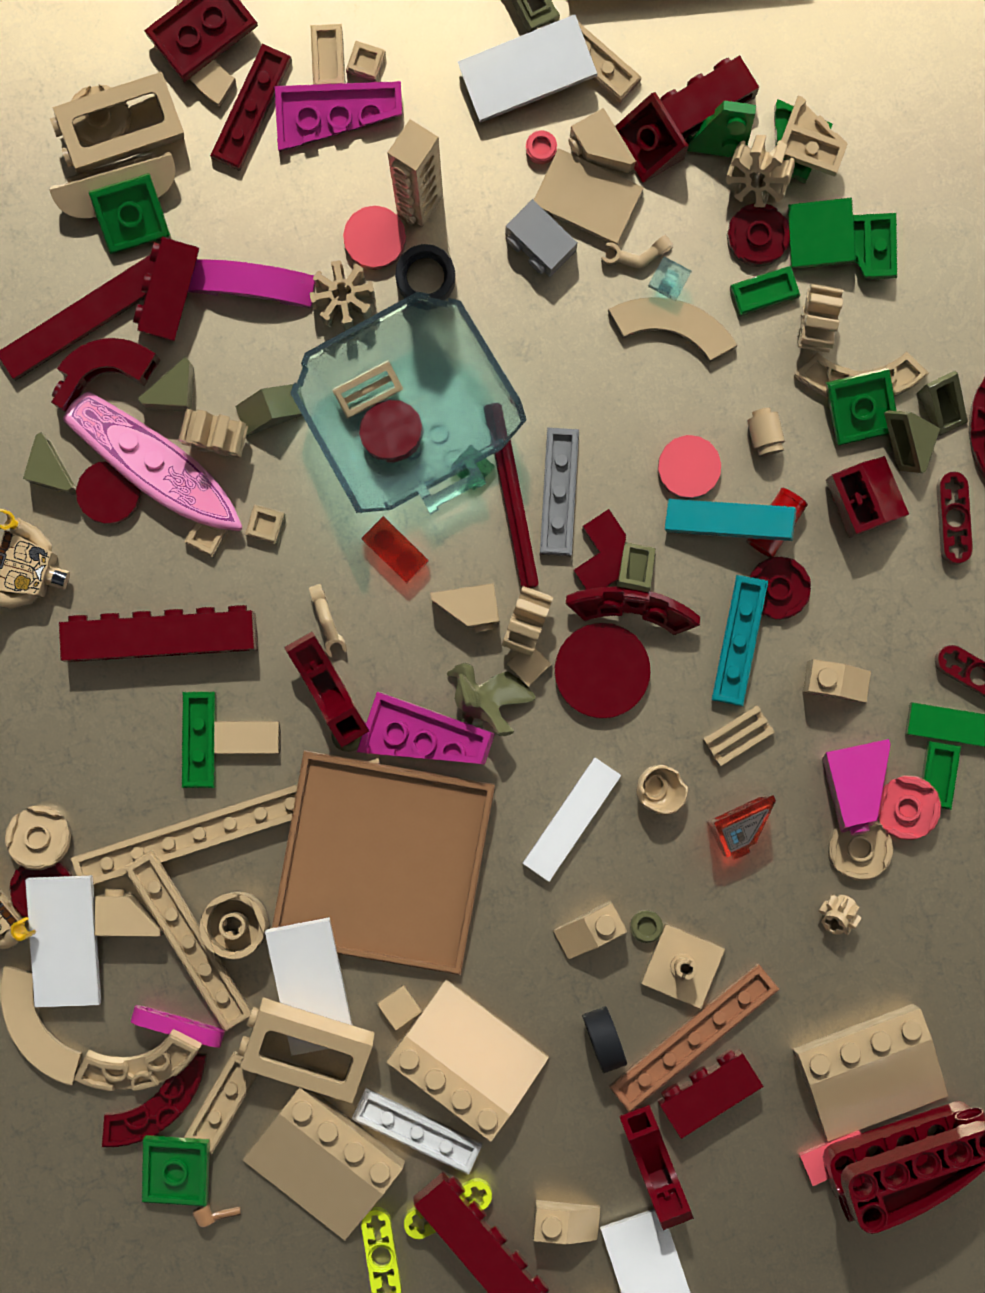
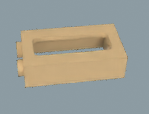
(123, 146)
(313, 1029)

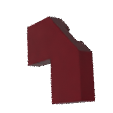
(609, 541)

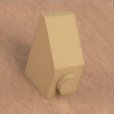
(601, 143)
(470, 606)
(836, 680)
(123, 916)
(590, 930)
(565, 1222)

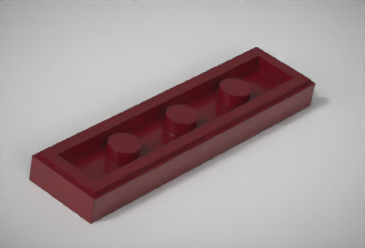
(250, 107)

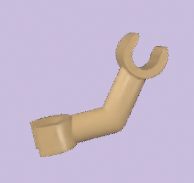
(657, 250)
(325, 618)

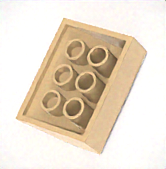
(467, 1060)
(871, 1071)
(324, 1161)

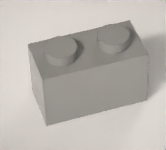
(540, 239)

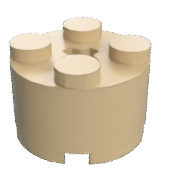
(228, 942)

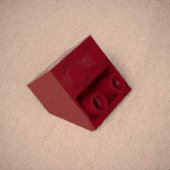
(866, 496)

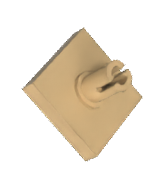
(682, 966)

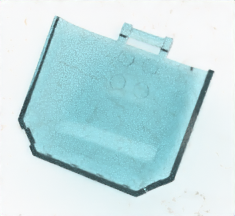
(445, 377)

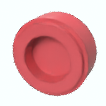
(541, 147)

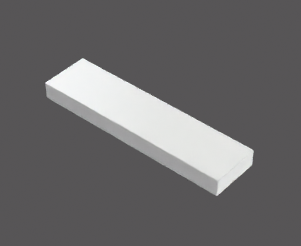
(571, 819)
(417, 1131)

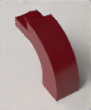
(98, 358)
(327, 689)
(656, 1167)

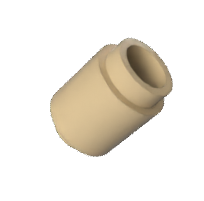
(766, 432)

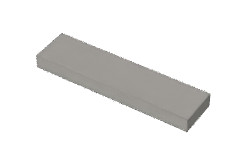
(559, 492)

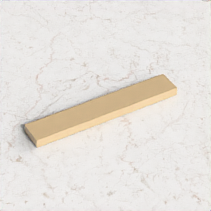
(185, 938)

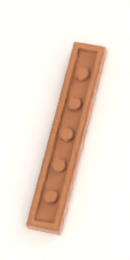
(693, 1037)

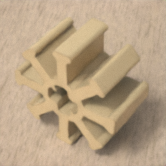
(760, 171)
(331, 296)
(820, 318)
(213, 433)
(527, 621)

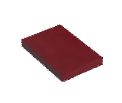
(199, 33)

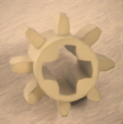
(840, 914)

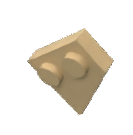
(812, 140)

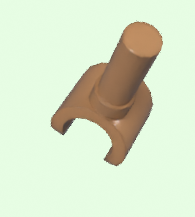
(205, 1217)

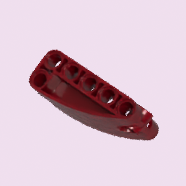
(911, 1177)

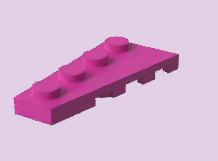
(327, 110)
(417, 732)

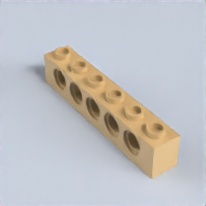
(416, 173)

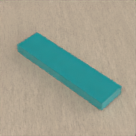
(730, 519)
(739, 640)

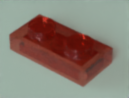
(395, 549)

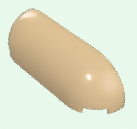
(74, 196)

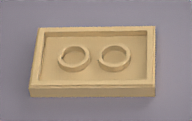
(588, 196)

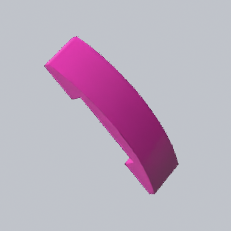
(252, 281)

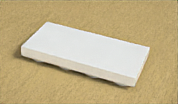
(527, 68)
(64, 941)
(308, 973)
(644, 1255)

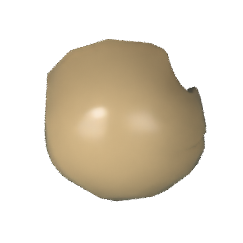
(661, 790)

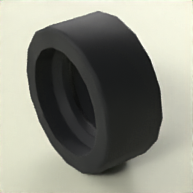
(426, 251)
(604, 1039)

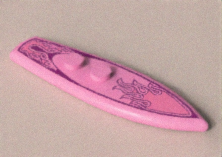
(151, 462)

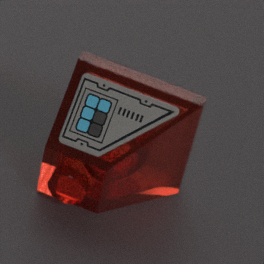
(741, 826)

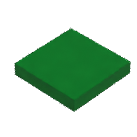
(129, 213)
(822, 233)
(859, 405)
(175, 1170)

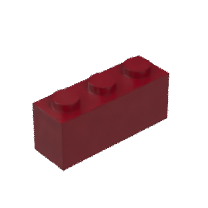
(703, 94)
(166, 288)
(709, 1092)

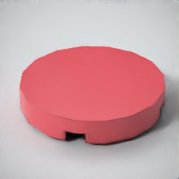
(374, 237)
(689, 466)
(909, 807)

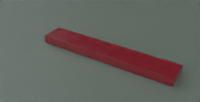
(76, 321)

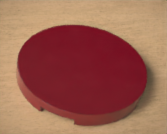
(602, 670)

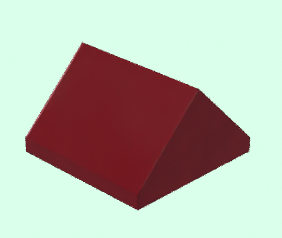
(652, 138)

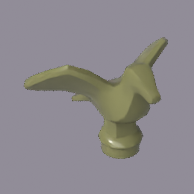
(483, 701)

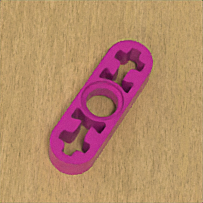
(165, 1022)

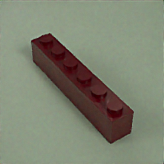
(158, 635)
(473, 1240)

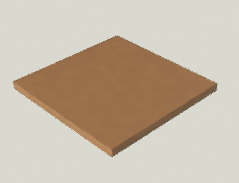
(385, 859)

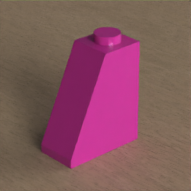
(857, 784)

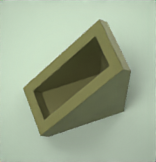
(172, 390)
(944, 402)
(268, 408)
(911, 440)
(46, 467)
(636, 567)

